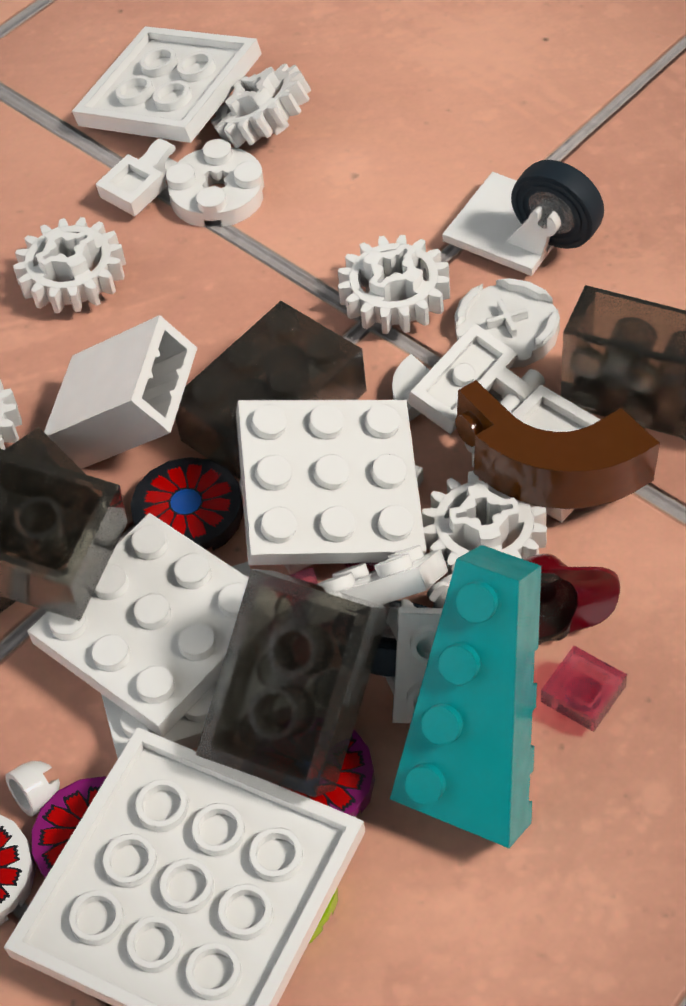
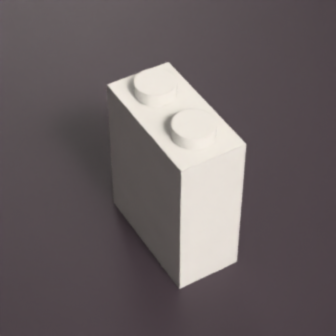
(121, 392)

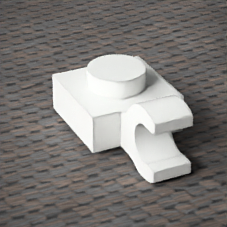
(137, 181)

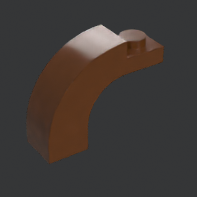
(555, 467)

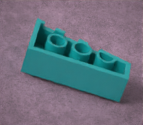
(473, 715)

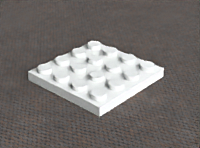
(186, 884)

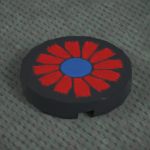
(193, 498)

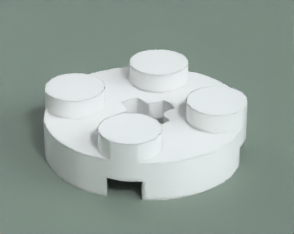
(215, 164)

